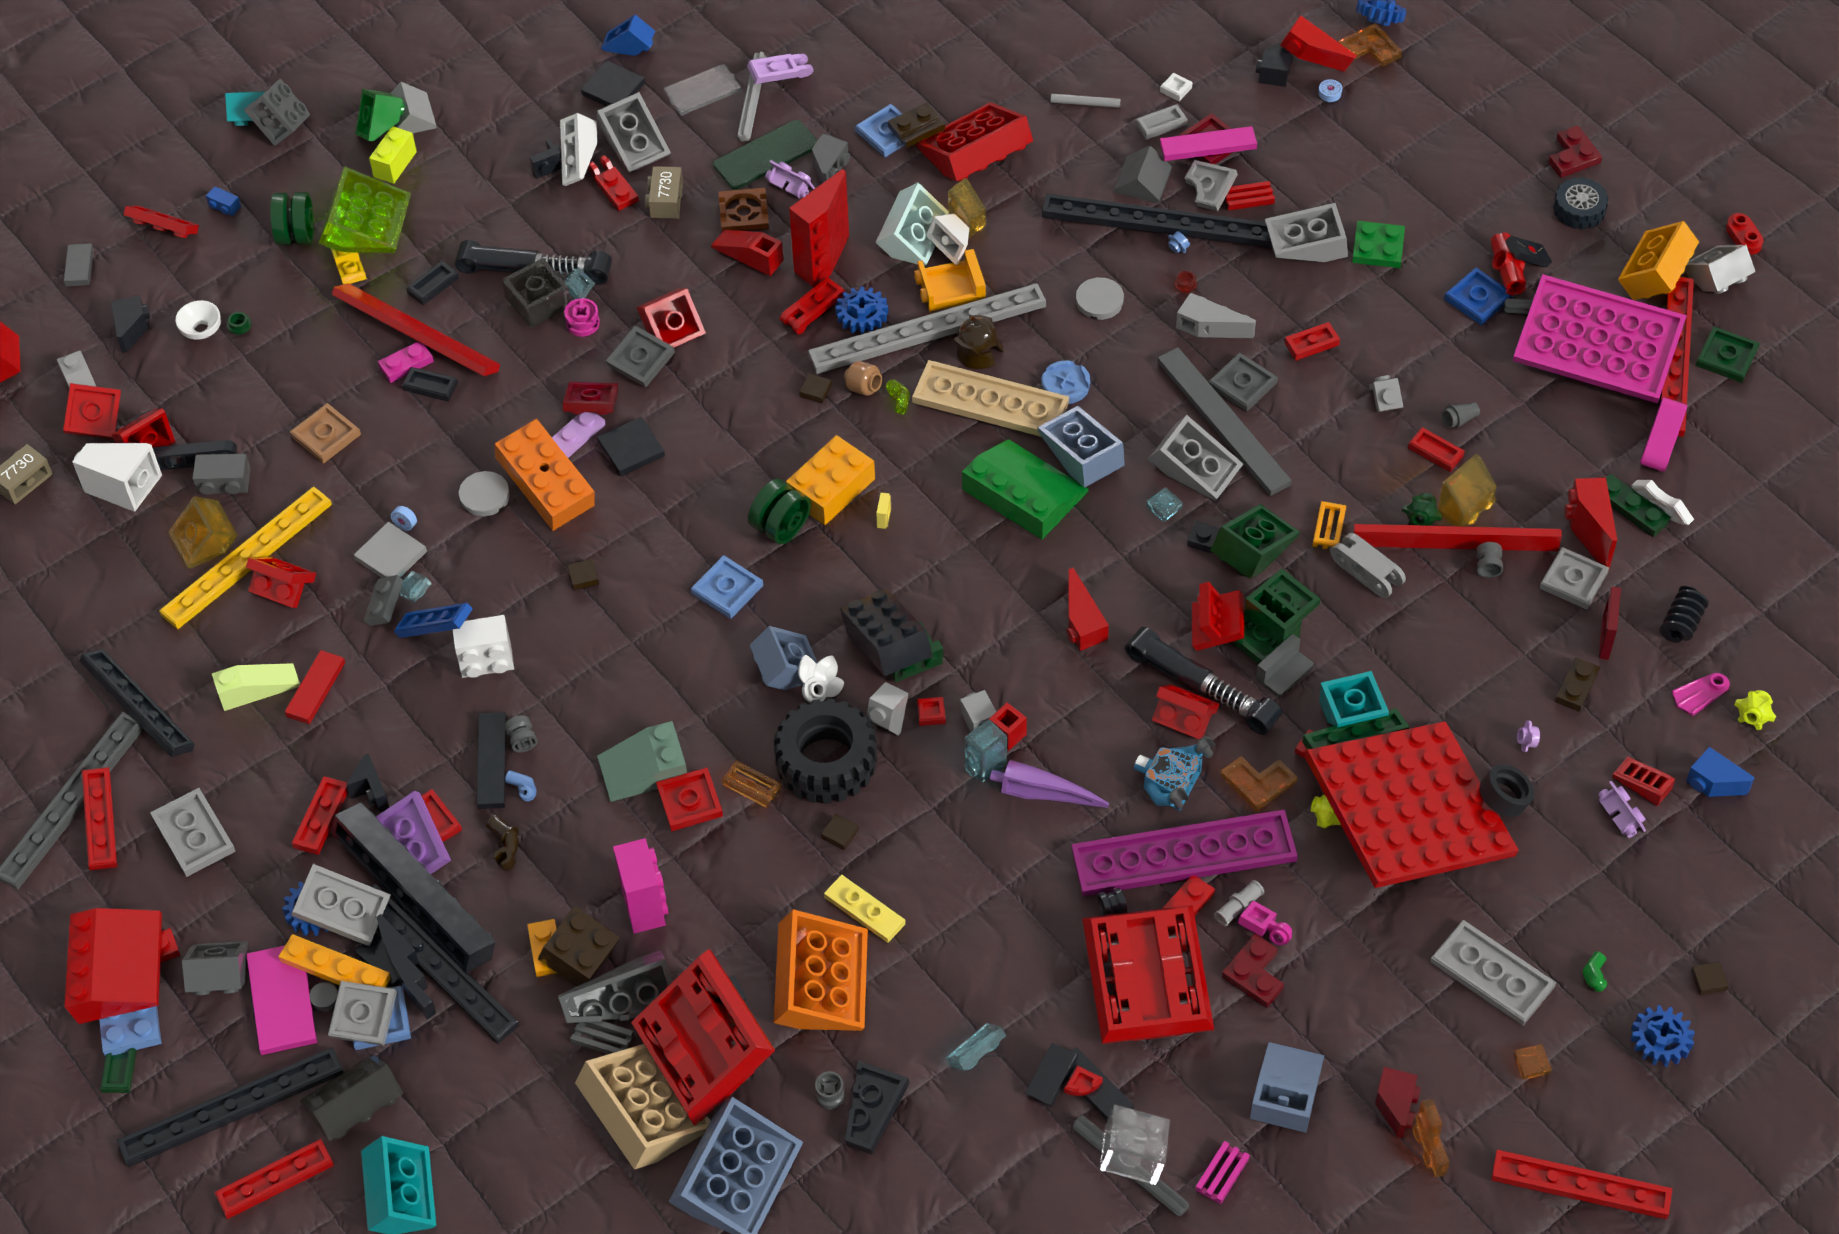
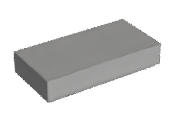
(1161, 122)

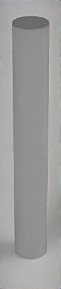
(1085, 100)

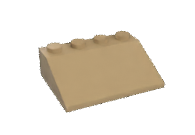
(637, 1105)

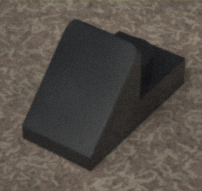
(366, 781)

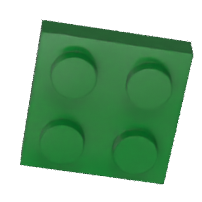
(1378, 244)

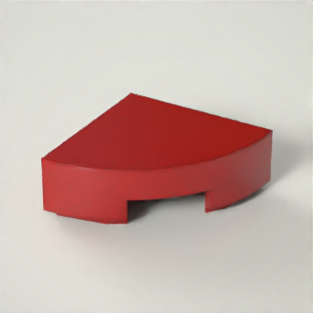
(1082, 1082)

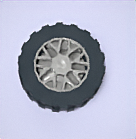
(1580, 203)

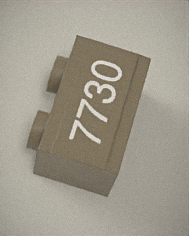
(665, 192)
(23, 473)

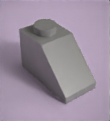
(888, 707)

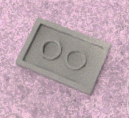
(192, 832)
(340, 904)

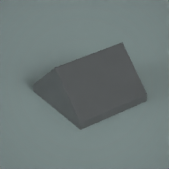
(1143, 175)

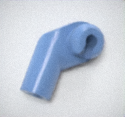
(525, 785)

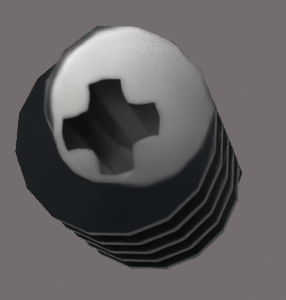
(1684, 615)

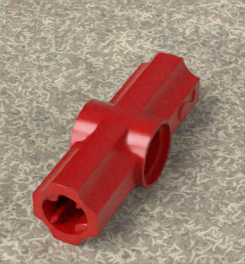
(1509, 267)

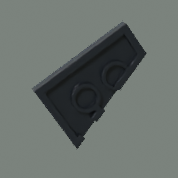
(873, 1105)

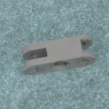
(1367, 565)

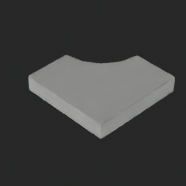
(1211, 183)

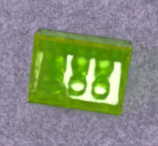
(364, 215)

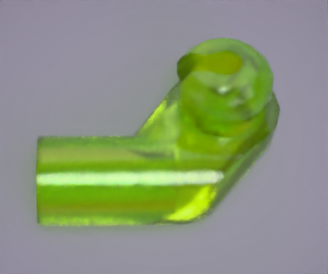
(900, 394)

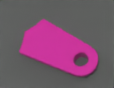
(1700, 693)

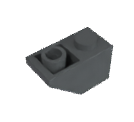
(829, 156)

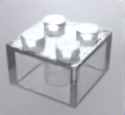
(1135, 1144)

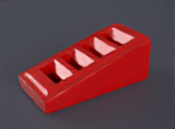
(1647, 791)

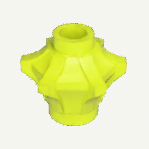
(1755, 708)
(1324, 812)

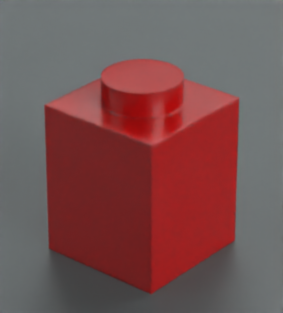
(1011, 723)

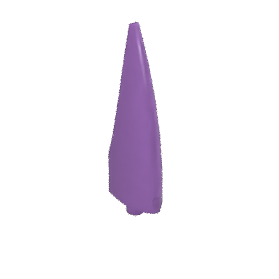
(1033, 783)

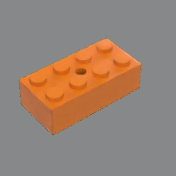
(544, 474)

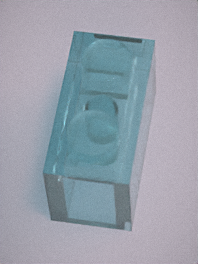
(985, 750)

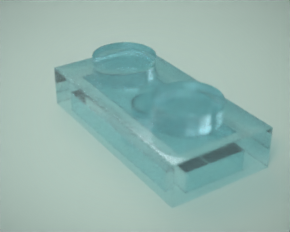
(980, 1043)

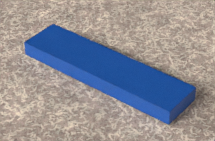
(433, 620)

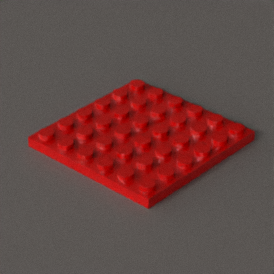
(1410, 804)

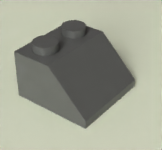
(215, 967)

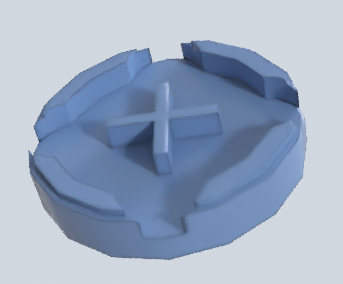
(1067, 380)

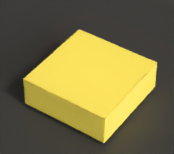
(883, 510)

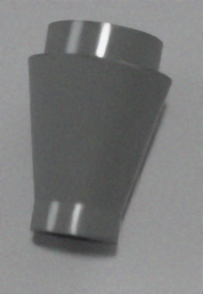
(1456, 415)

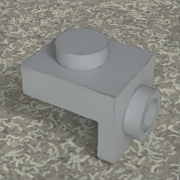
(1386, 393)

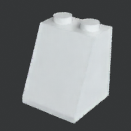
(118, 472)

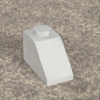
(949, 235)

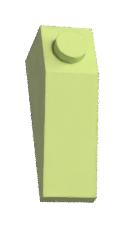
(253, 682)

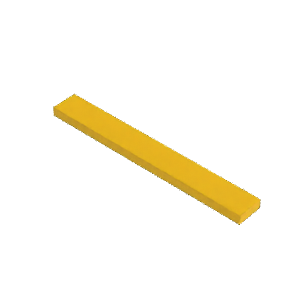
(233, 566)

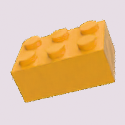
(1658, 261)
(833, 478)

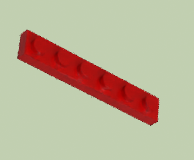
(1582, 1184)

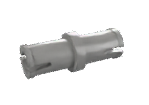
(1238, 903)

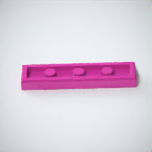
(1208, 143)

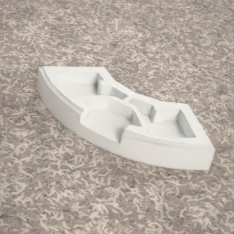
(1668, 504)

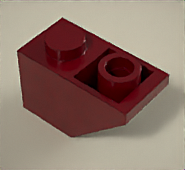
(1395, 1097)

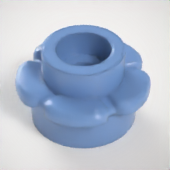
(1178, 243)

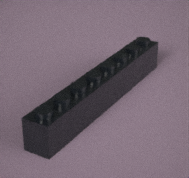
(413, 887)

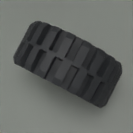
(821, 722)

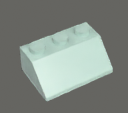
(908, 223)

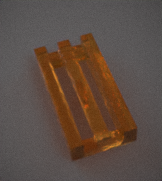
(739, 784)

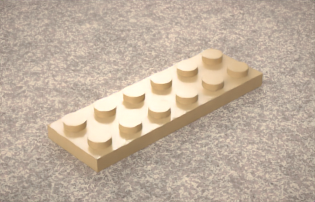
(987, 398)

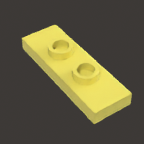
(864, 908)

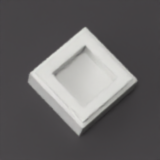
(1176, 87)

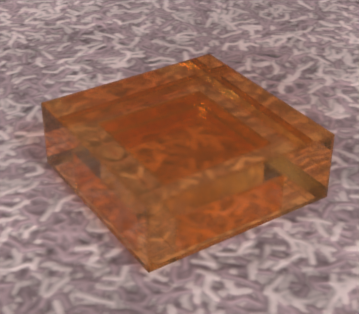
(1532, 1061)

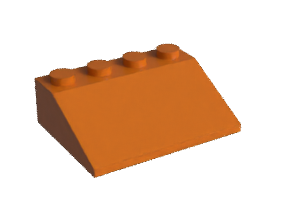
(820, 973)

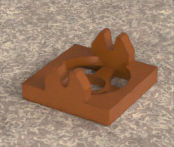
(759, 222)

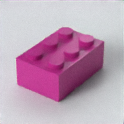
(641, 885)

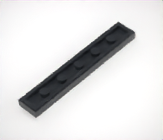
(137, 703)

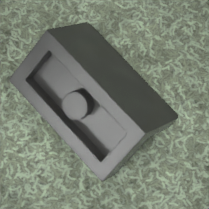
(1283, 667)

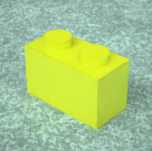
(393, 154)

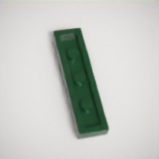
(1364, 729)

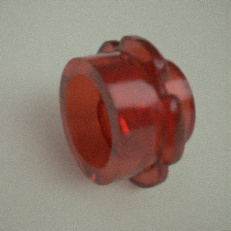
(1186, 281)

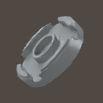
(1099, 298)
(484, 493)

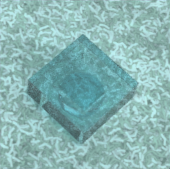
(579, 283)
(1164, 504)
(414, 586)

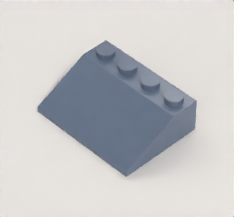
(736, 1170)

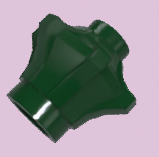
(1422, 510)

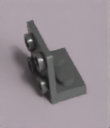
(277, 112)

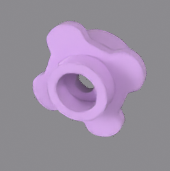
(1528, 736)

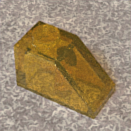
(967, 206)

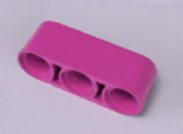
(1663, 434)

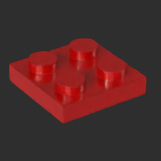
(92, 411)
(689, 799)

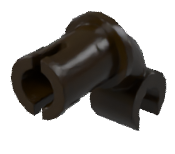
(508, 837)

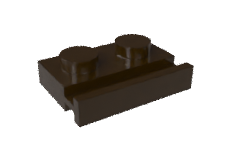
(916, 125)

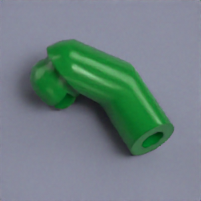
(1593, 974)

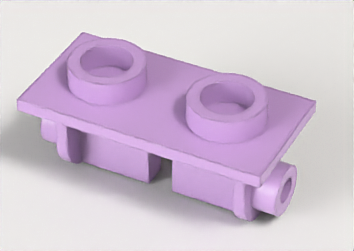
(782, 174)
(1629, 818)

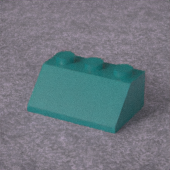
(398, 1186)

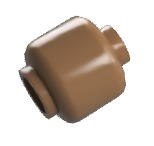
(863, 378)

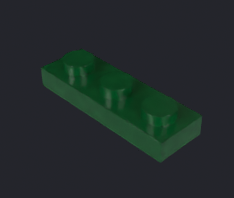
(1636, 507)

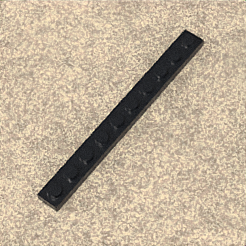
(1156, 220)

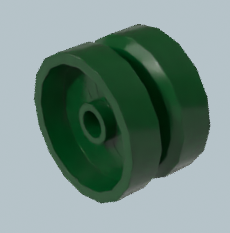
(292, 218)
(779, 511)

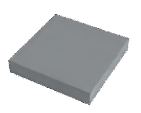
(390, 552)
(1574, 578)
(362, 1013)

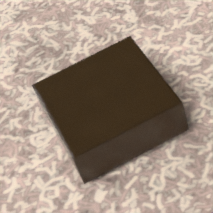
(815, 388)
(583, 574)
(839, 831)
(1709, 978)

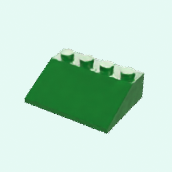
(1022, 487)

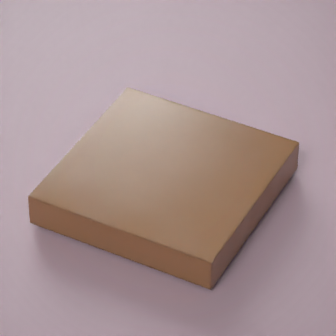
(325, 433)

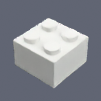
(483, 646)

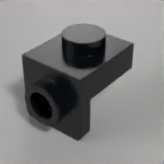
(546, 161)

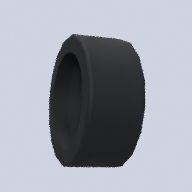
(1514, 780)

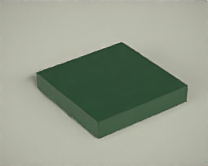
(1727, 354)

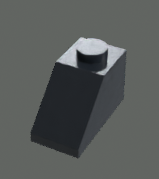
(1274, 66)
(130, 320)

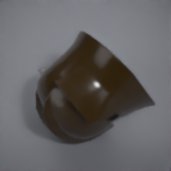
(975, 336)

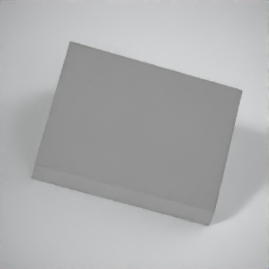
(417, 109)

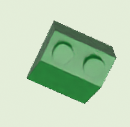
(377, 113)

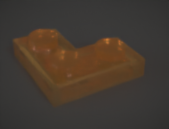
(1372, 41)
(1255, 787)
(1427, 1132)

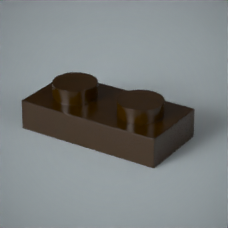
(1577, 684)

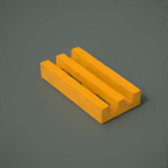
(1326, 542)

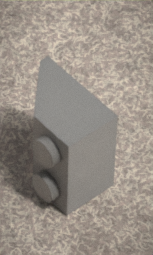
(1720, 268)

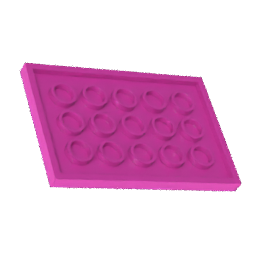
(1599, 338)

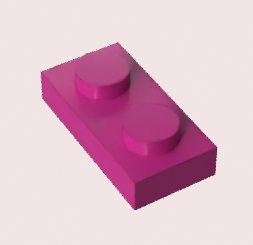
(399, 363)

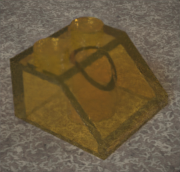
(1467, 493)
(202, 532)

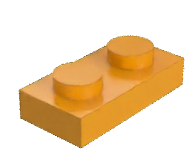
(539, 935)

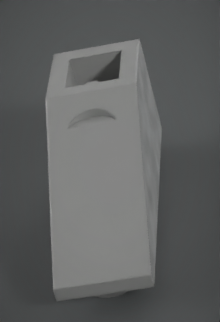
(1212, 320)

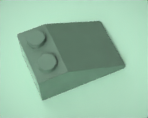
(642, 761)

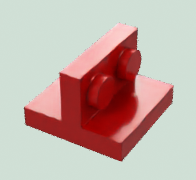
(278, 580)
(1216, 617)
(1184, 710)

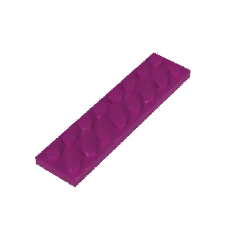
(1184, 852)

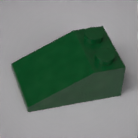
(1253, 540)

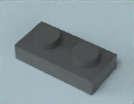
(383, 600)

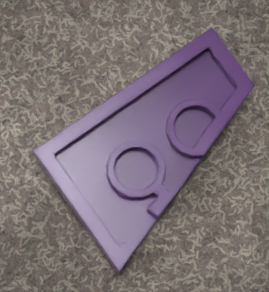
(415, 829)

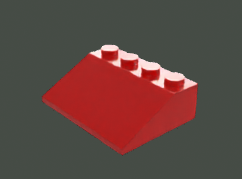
(976, 141)
(820, 229)
(112, 962)

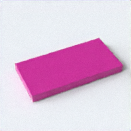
(280, 1002)

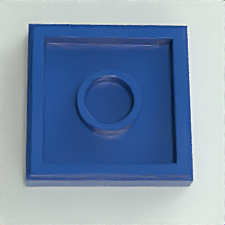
(1477, 296)

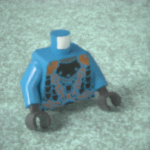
(1173, 772)

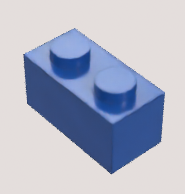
(223, 201)

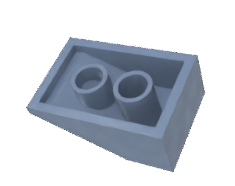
(1083, 446)

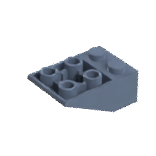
(1286, 1087)

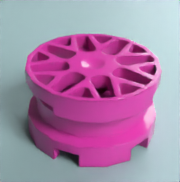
(581, 317)

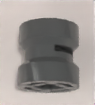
(1489, 559)
(520, 732)
(829, 1083)

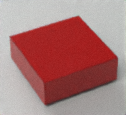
(931, 711)

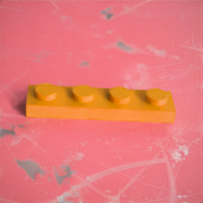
(330, 964)

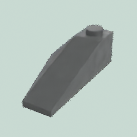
(618, 993)

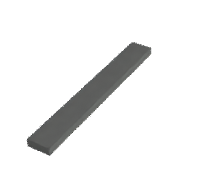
(1224, 421)
(67, 803)

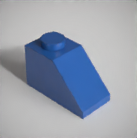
(629, 37)
(1718, 776)

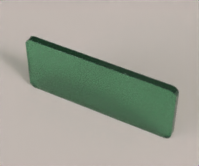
(754, 158)

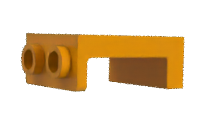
(950, 283)

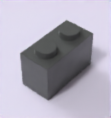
(221, 474)

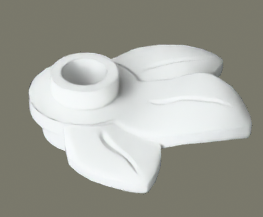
(819, 674)

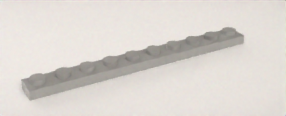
(924, 328)

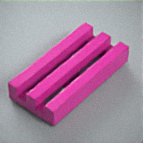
(1233, 1153)

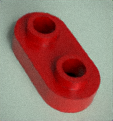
(1742, 231)

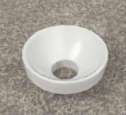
(195, 314)

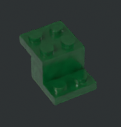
(1274, 614)

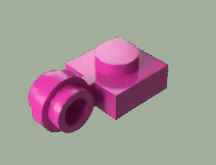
(1261, 919)

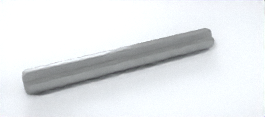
(749, 106)

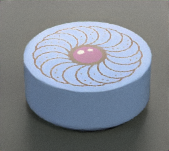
(1330, 90)
(403, 518)

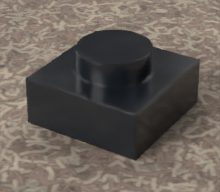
(1202, 536)

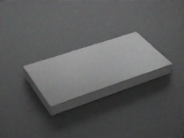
(1493, 972)

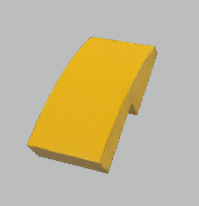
(349, 266)

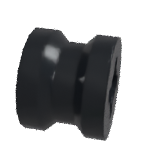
(1112, 902)

